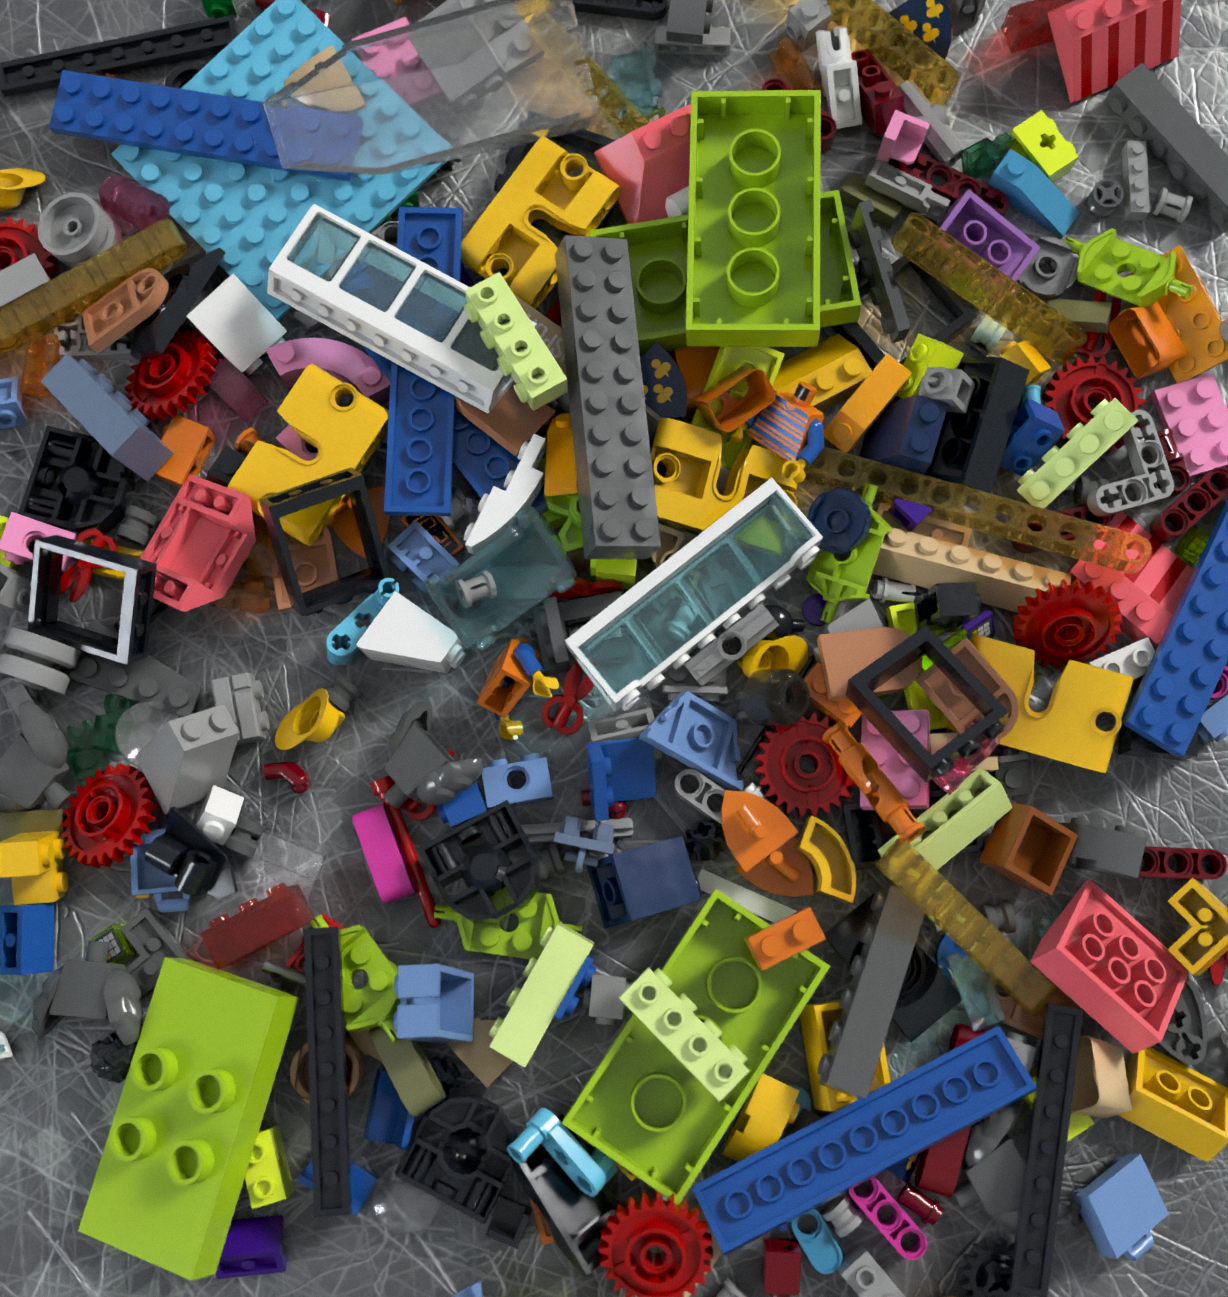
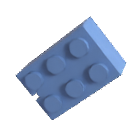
(434, 1004)

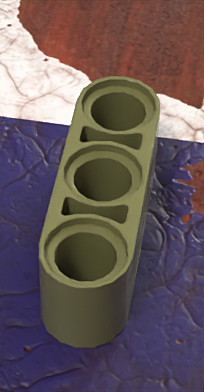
(408, 1071)

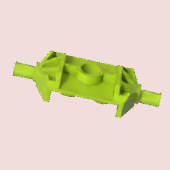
(1107, 257)
(849, 579)
(520, 943)
(376, 1001)

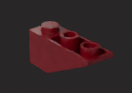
(877, 92)

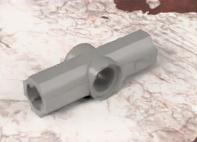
(939, 137)
(714, 659)

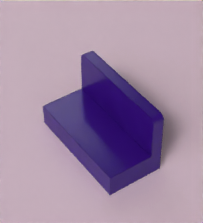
(253, 1248)

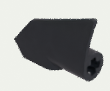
(192, 859)

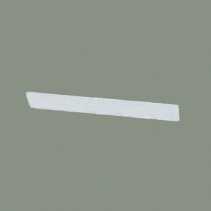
(748, 899)

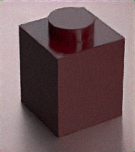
(781, 1267)

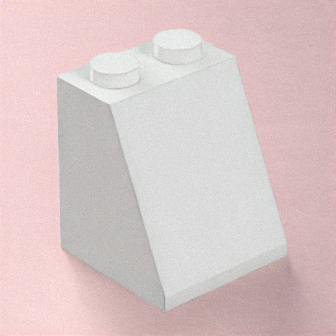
(236, 324)
(411, 638)

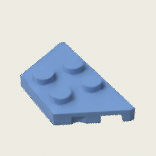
(698, 738)

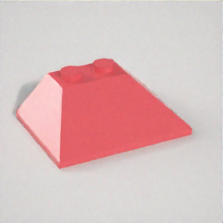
(649, 165)
(200, 544)

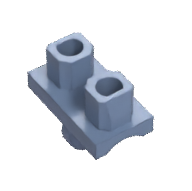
(570, 836)

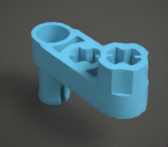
(347, 631)
(585, 1170)

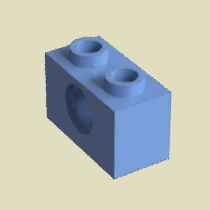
(537, 785)

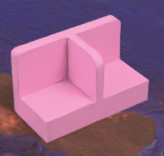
(902, 138)

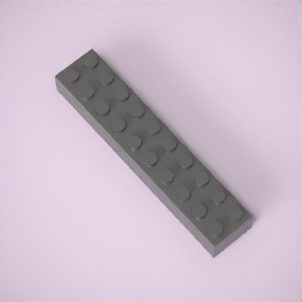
(606, 399)

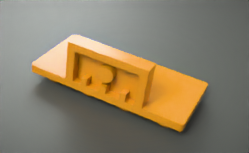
(1195, 323)

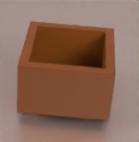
(1029, 848)

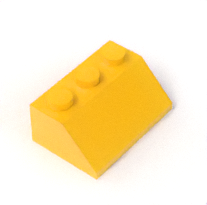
(832, 368)
(816, 1024)
(1177, 1104)

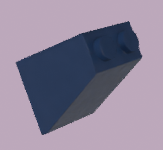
(906, 433)
(644, 881)

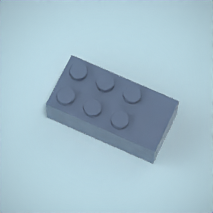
(107, 415)

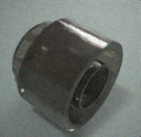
(775, 697)

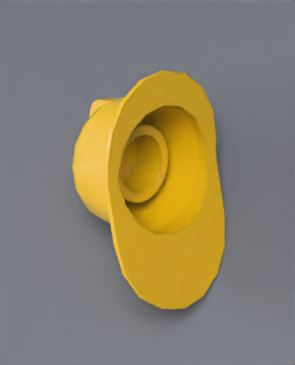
(13, 185)
(782, 653)
(309, 721)

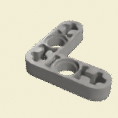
(82, 348)
(1143, 481)

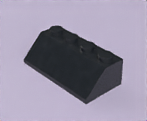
(975, 442)

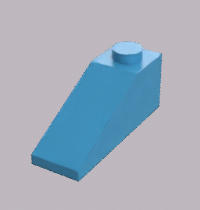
(1033, 193)

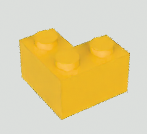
(34, 866)
(1209, 931)

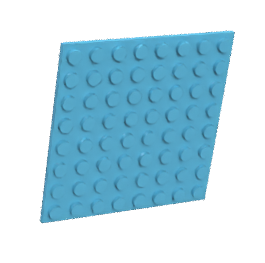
(253, 207)

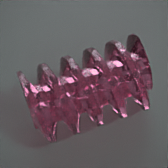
(132, 202)

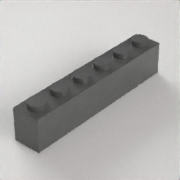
(1174, 139)
(872, 994)

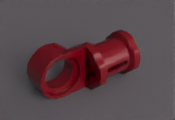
(1174, 460)

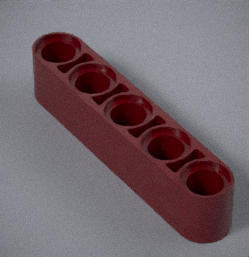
(941, 1163)

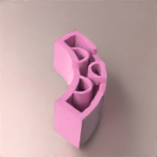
(335, 358)

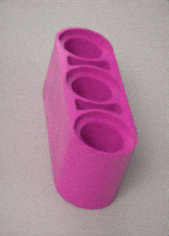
(383, 854)
(896, 1225)

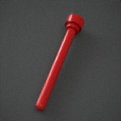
(414, 867)

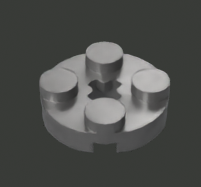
(1061, 263)

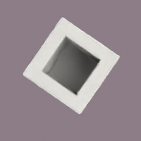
(219, 814)

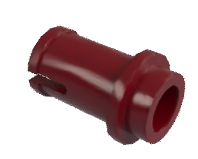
(920, 1204)

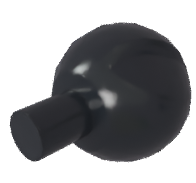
(785, 622)

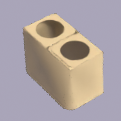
(1100, 1080)

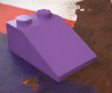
(988, 234)

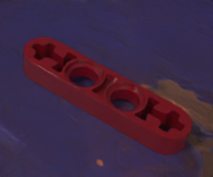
(954, 181)

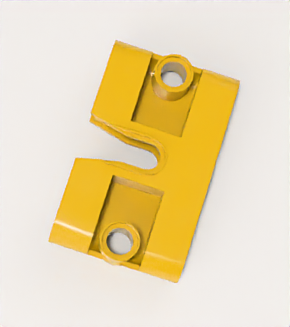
(533, 192)
(343, 440)
(693, 462)
(1067, 725)

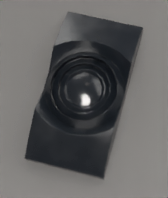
(185, 285)
(869, 832)
(925, 989)
(571, 1214)

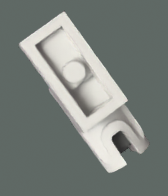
(839, 77)

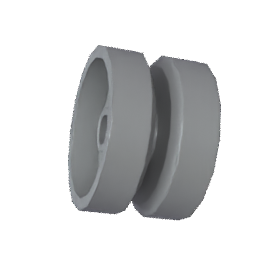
(77, 229)
(37, 661)

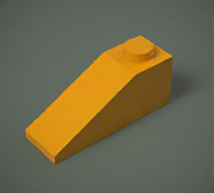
(866, 404)
(560, 458)

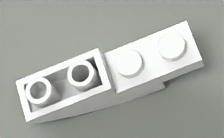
(501, 506)

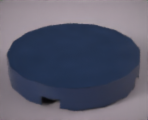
(841, 520)

